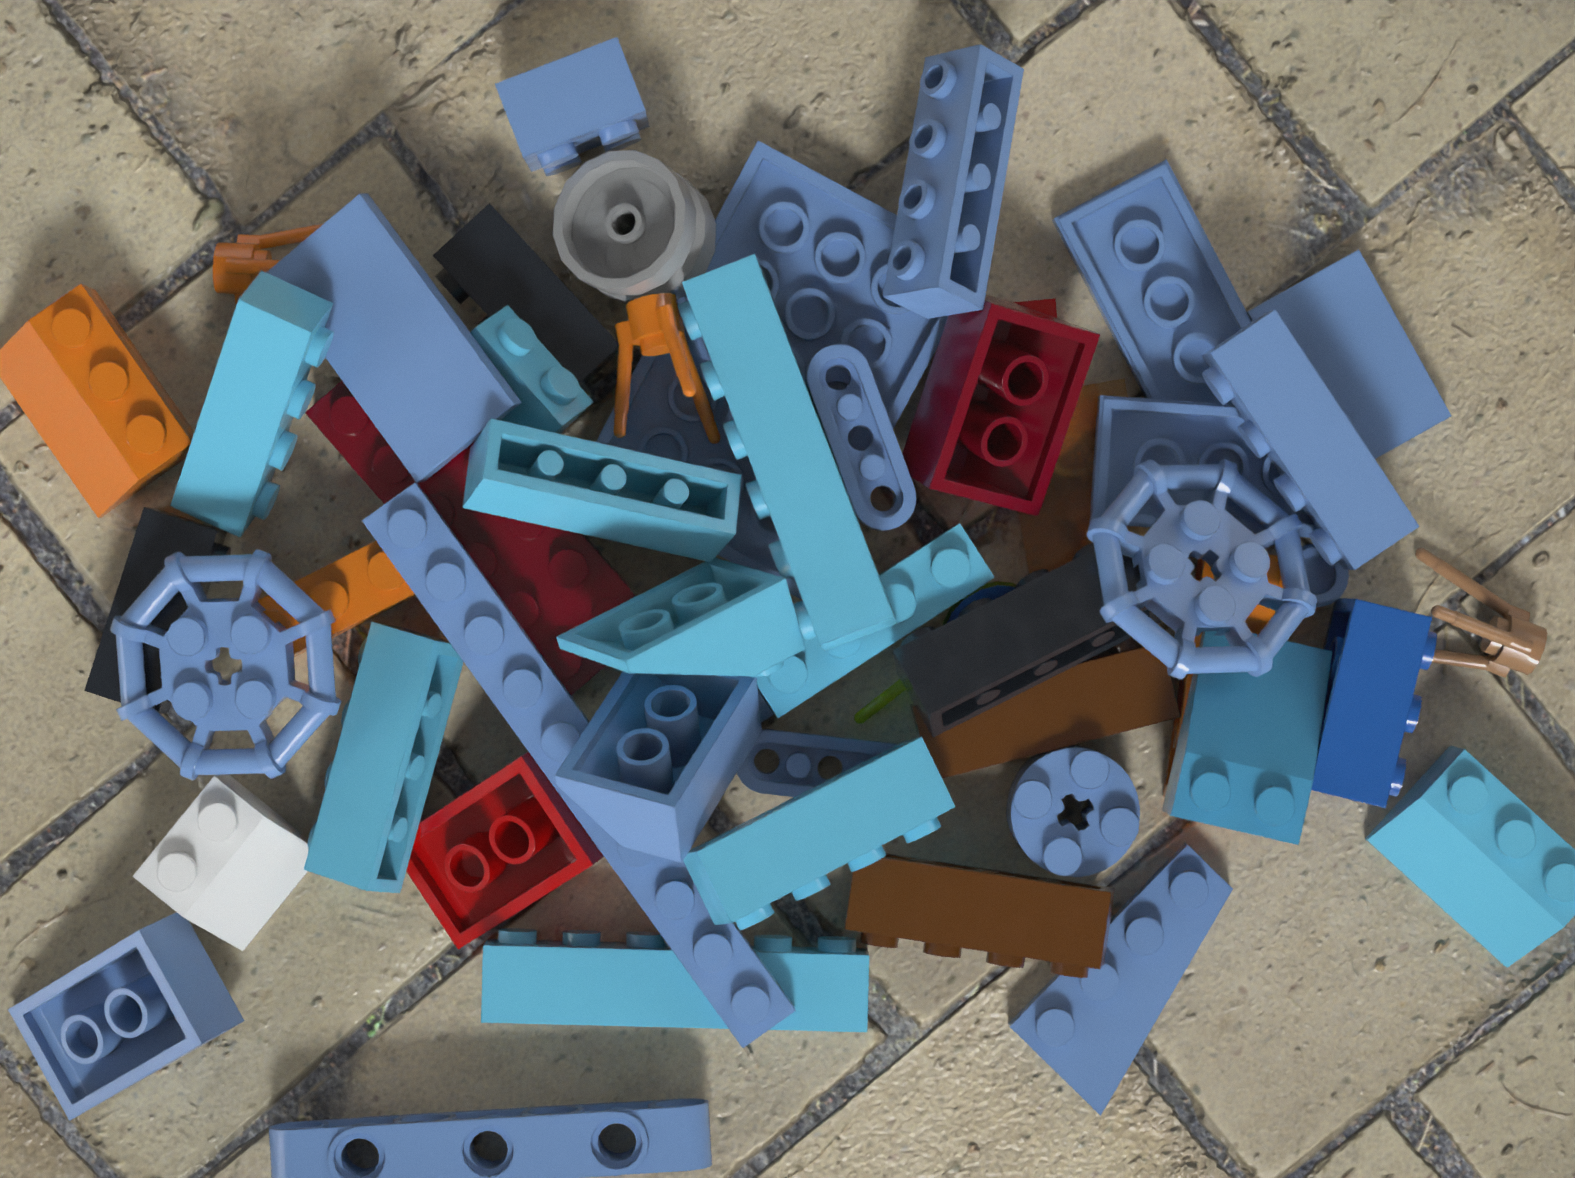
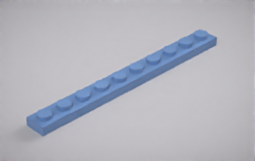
(549, 726)

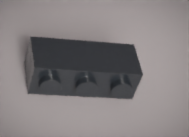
(500, 270)
(155, 539)

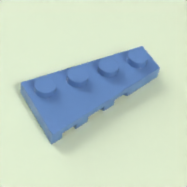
(1099, 1022)

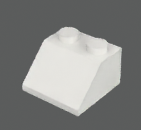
(227, 862)

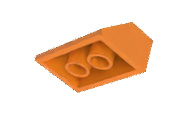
(94, 399)

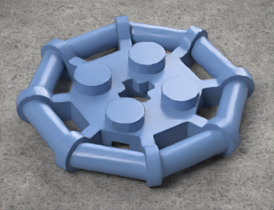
(1228, 547)
(199, 690)

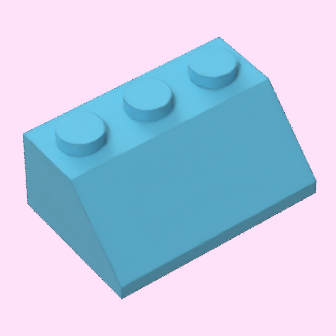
(1481, 856)

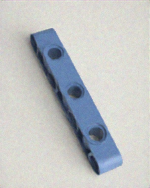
(539, 1141)

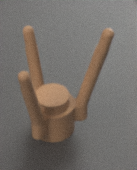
(1508, 640)

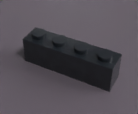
(1010, 642)

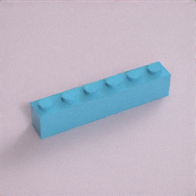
(788, 454)
(649, 987)

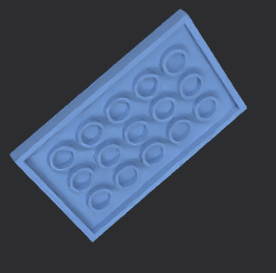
(827, 276)

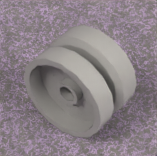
(633, 226)

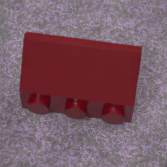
(998, 404)

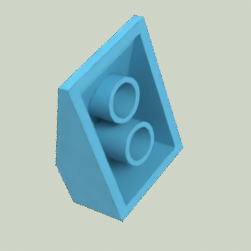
(697, 623)

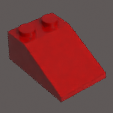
(498, 850)

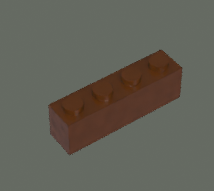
(1079, 705)
(981, 911)

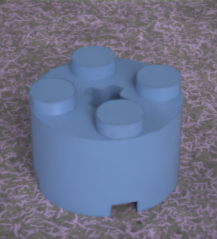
(1108, 820)

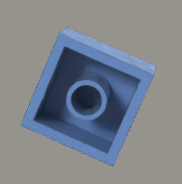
(574, 107)

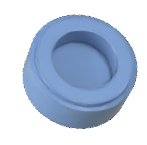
(1324, 580)

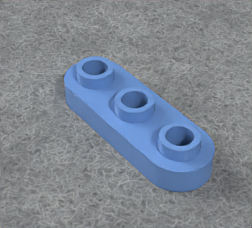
(861, 407)
(799, 760)

